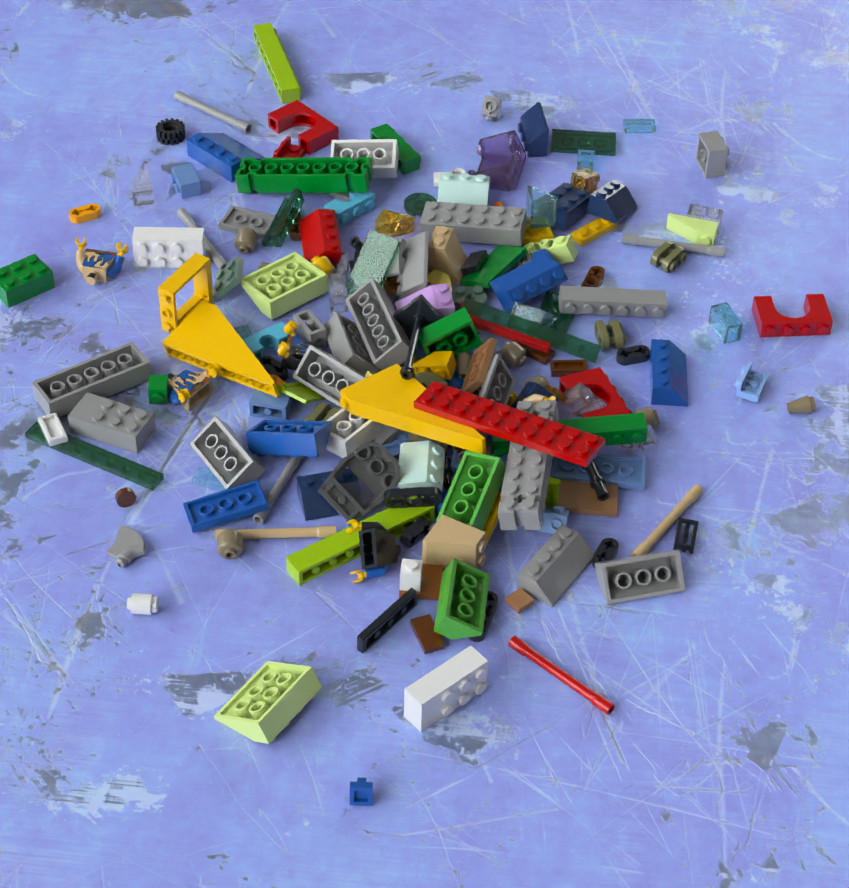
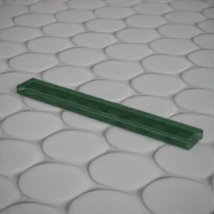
(558, 340)
(100, 458)

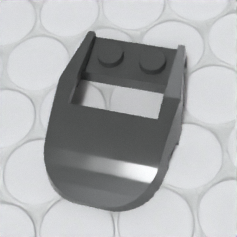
(374, 468)

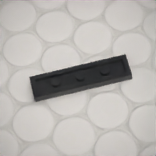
(386, 620)

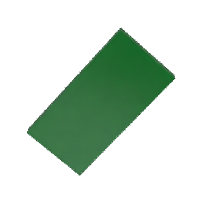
(495, 265)

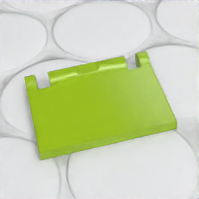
(300, 392)

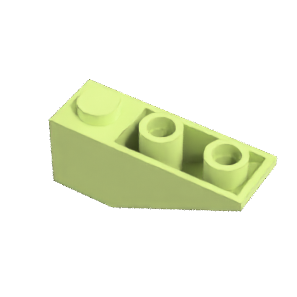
(560, 248)

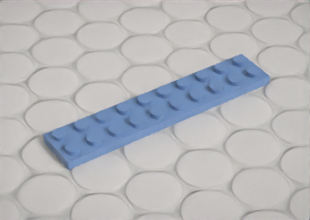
(618, 470)

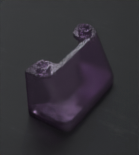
(501, 160)

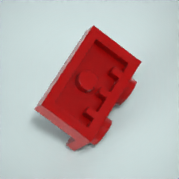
(288, 150)

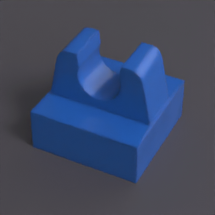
(361, 792)

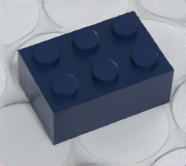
(571, 204)

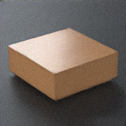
(519, 600)

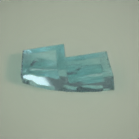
(585, 159)

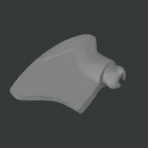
(126, 546)

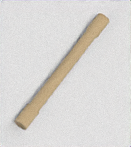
(689, 498)
(319, 531)

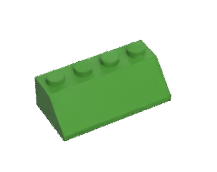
(474, 489)
(461, 601)

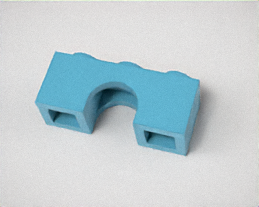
(358, 204)
(267, 338)

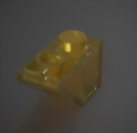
(394, 223)

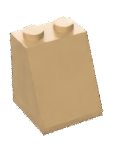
(446, 254)
(453, 540)

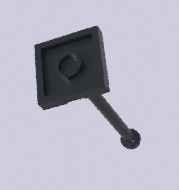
(412, 318)

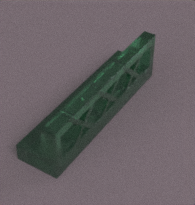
(284, 219)

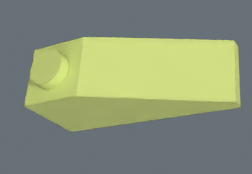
(693, 229)

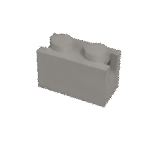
(312, 329)

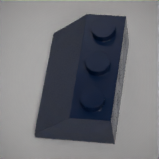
(534, 131)
(611, 202)
(313, 503)

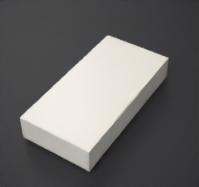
(52, 429)

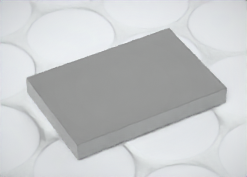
(239, 218)

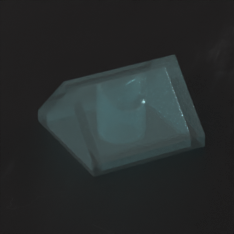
(540, 208)
(533, 314)

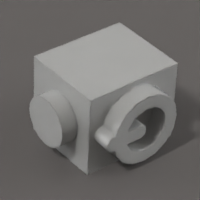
(491, 108)

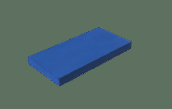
(226, 506)

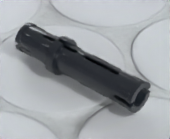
(597, 481)

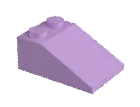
(437, 295)

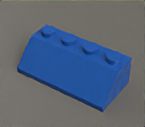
(528, 282)
(667, 374)
(289, 438)

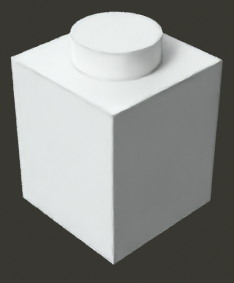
(411, 574)

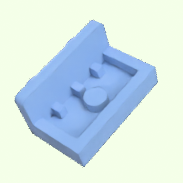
(751, 383)
(553, 519)

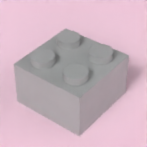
(712, 154)

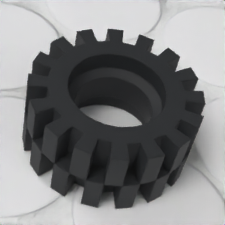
(170, 131)

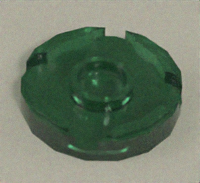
(415, 203)

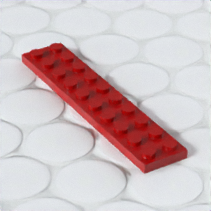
(510, 423)

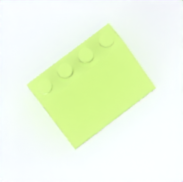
(284, 285)
(269, 700)

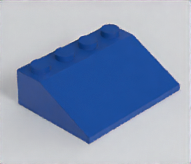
(219, 153)

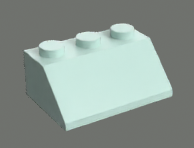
(463, 188)
(421, 465)

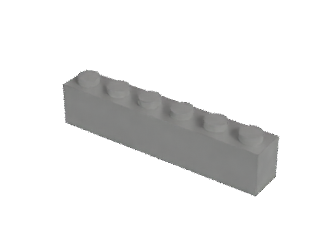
(612, 301)

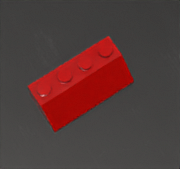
(321, 236)

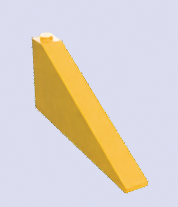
(208, 339)
(390, 401)

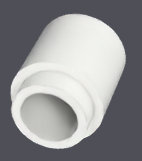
(142, 604)

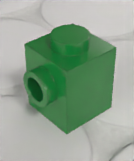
(158, 389)

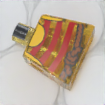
(585, 179)

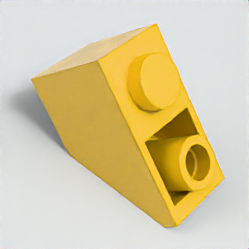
(439, 362)

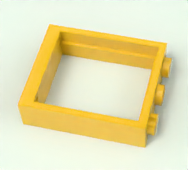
(195, 267)

